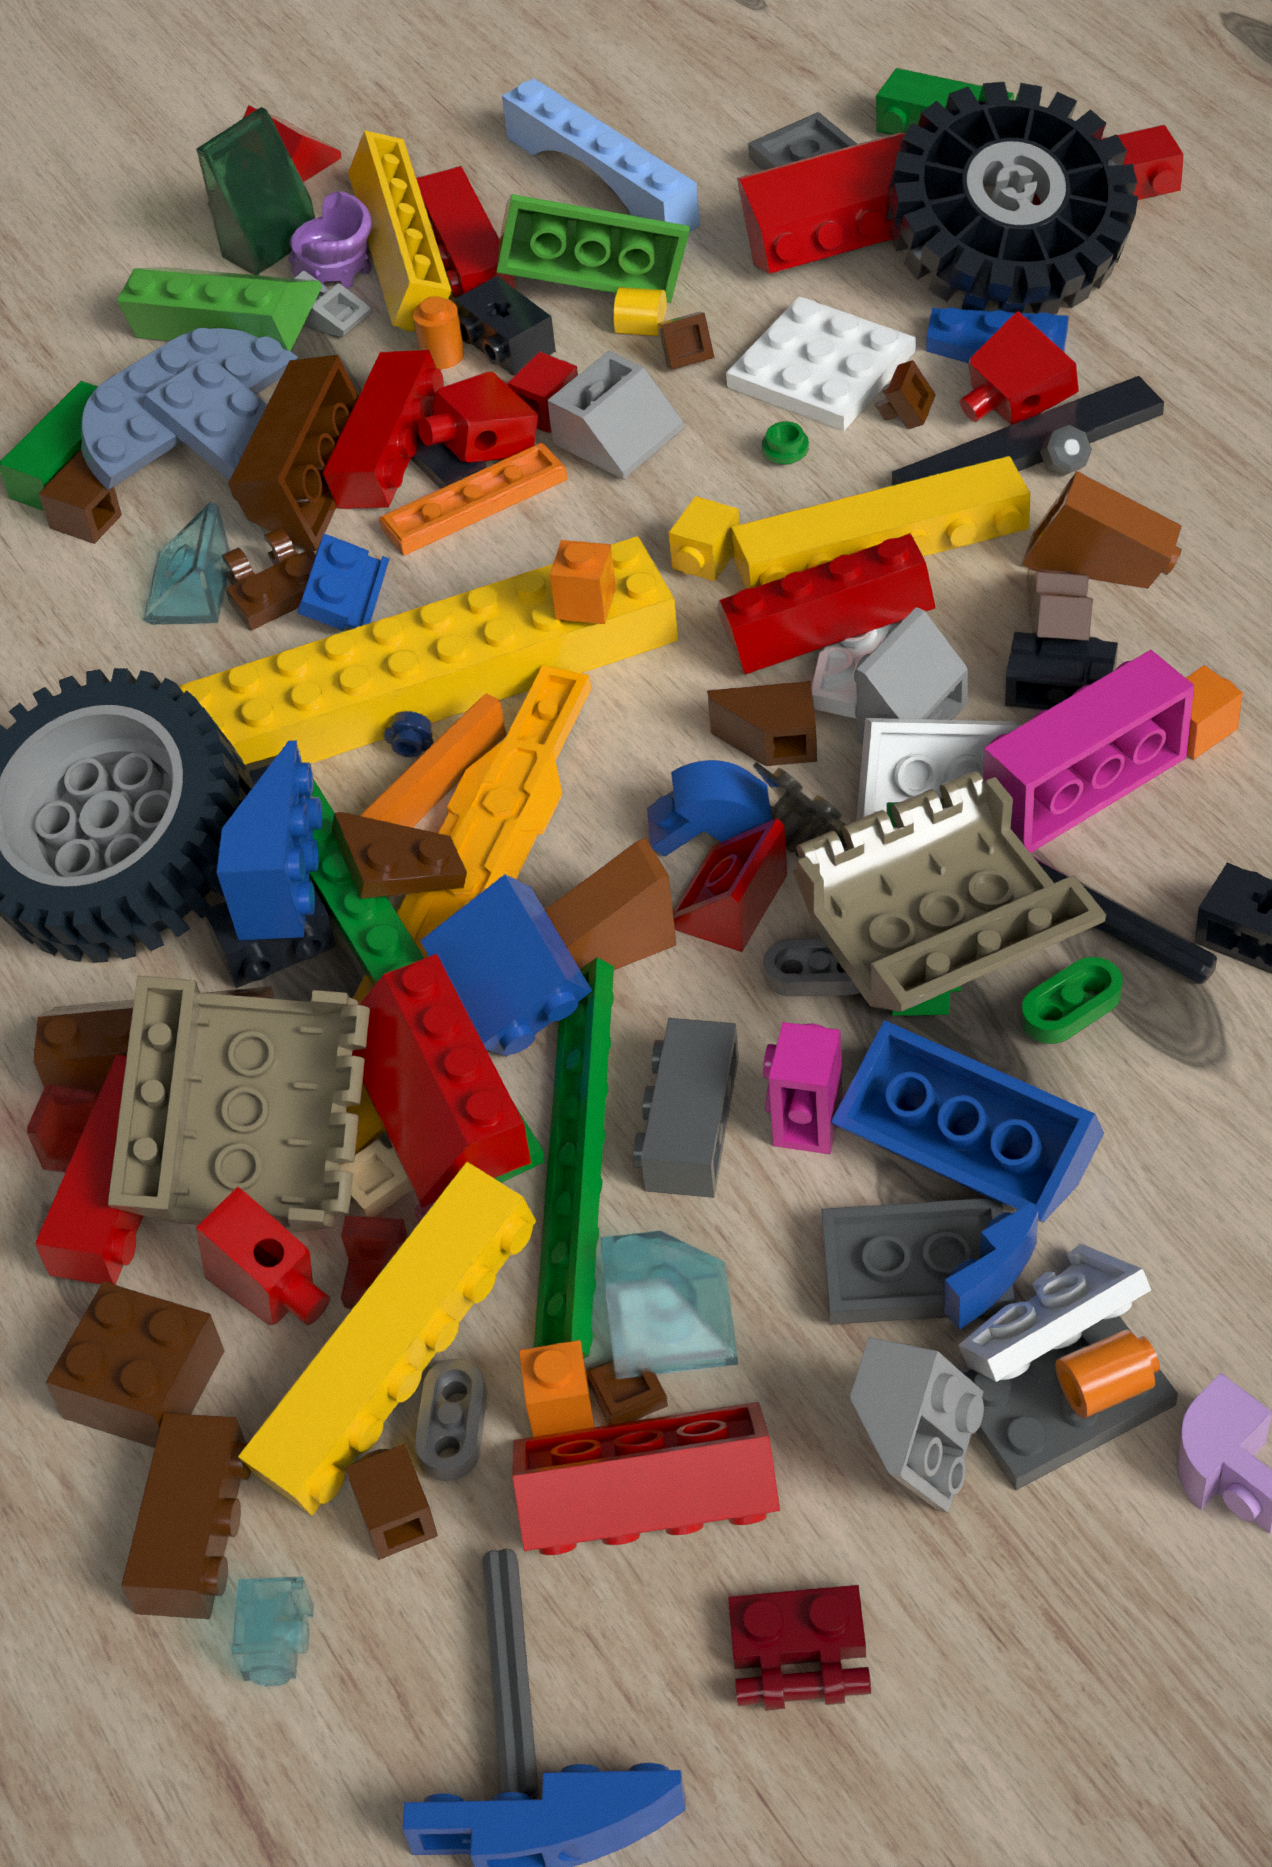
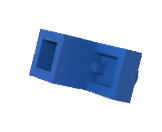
(707, 798)

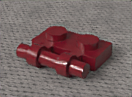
(798, 1629)

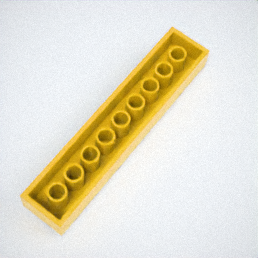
(431, 661)

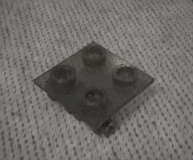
(799, 814)

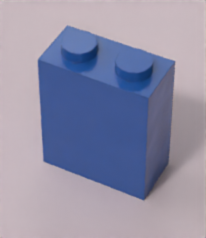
(508, 965)

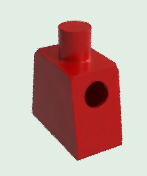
(1018, 374)
(480, 420)
(258, 1261)

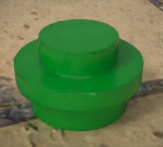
(785, 443)

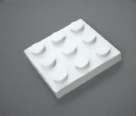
(821, 363)

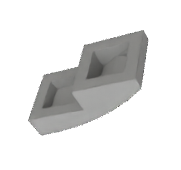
(335, 309)

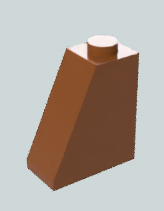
(1103, 536)
(618, 910)

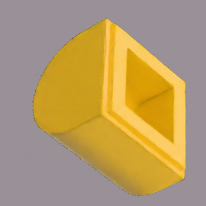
(639, 311)

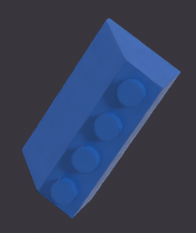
(968, 1122)

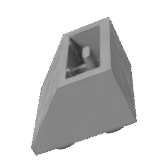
(613, 415)
(911, 675)
(918, 1416)

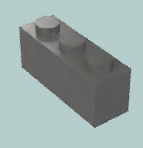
(687, 1107)

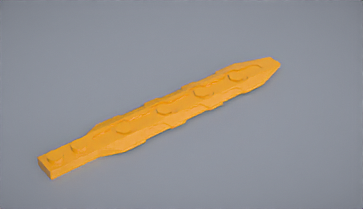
(494, 820)

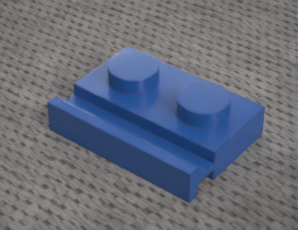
(342, 584)

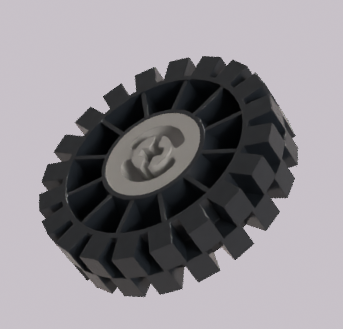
(1004, 243)

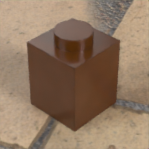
(391, 1500)

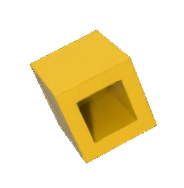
(703, 538)

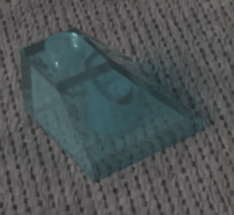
(666, 1305)

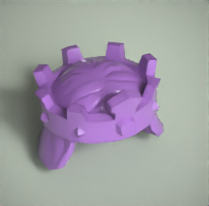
(335, 243)

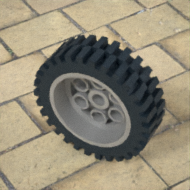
(112, 813)

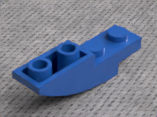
(576, 1822)

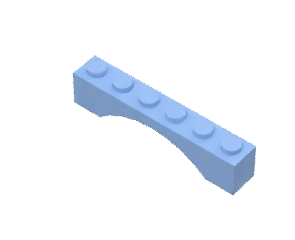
(647, 186)

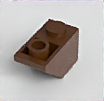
(79, 503)
(766, 721)

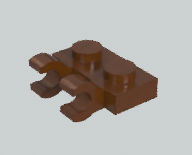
(271, 592)

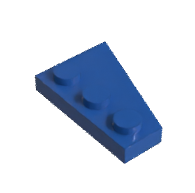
(963, 332)

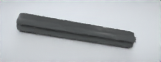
(509, 1673)

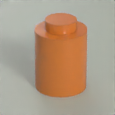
(439, 331)
(1107, 1372)

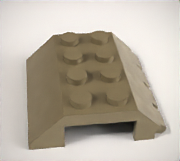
(935, 895)
(240, 1099)

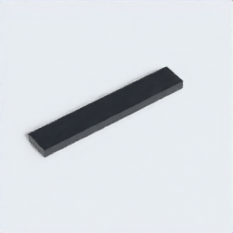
(1095, 414)

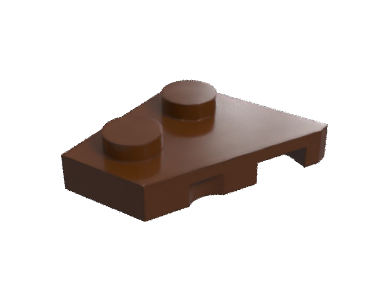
(396, 857)

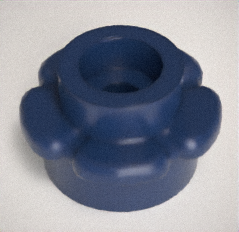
(409, 733)

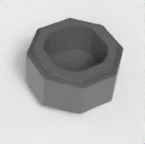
(1065, 450)

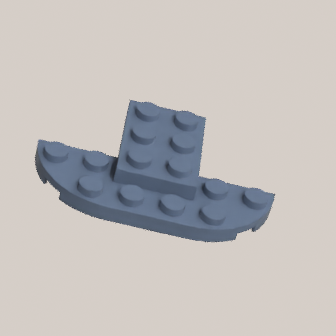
(187, 392)

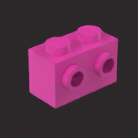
(804, 1086)

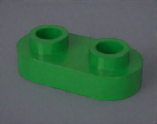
(1067, 1002)

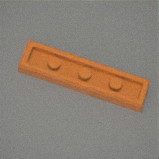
(473, 498)
(441, 765)

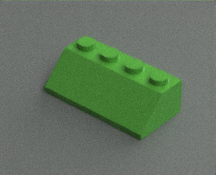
(589, 246)
(177, 301)

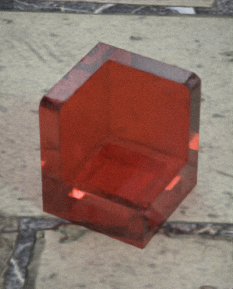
(59, 1124)
(369, 1248)

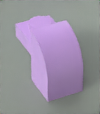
(1218, 1451)

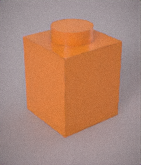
(583, 581)
(1214, 710)
(556, 1388)

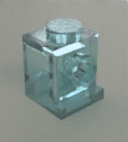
(271, 1628)

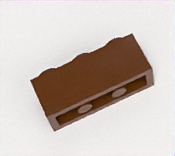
(186, 1517)

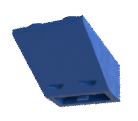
(271, 851)

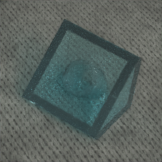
(190, 573)

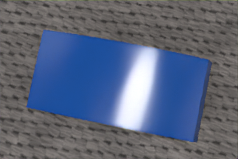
(1003, 1255)

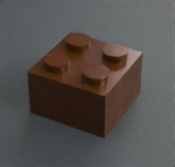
(134, 1363)

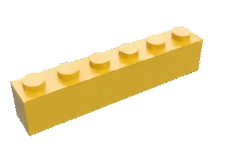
(400, 230)
(936, 510)
(389, 1339)

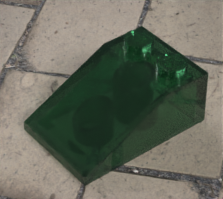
(253, 192)

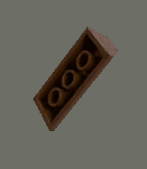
(284, 462)
(81, 1041)

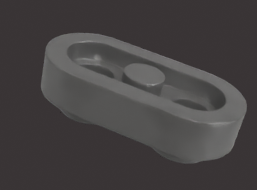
(816, 968)
(448, 1423)

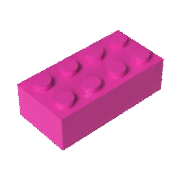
(1092, 748)

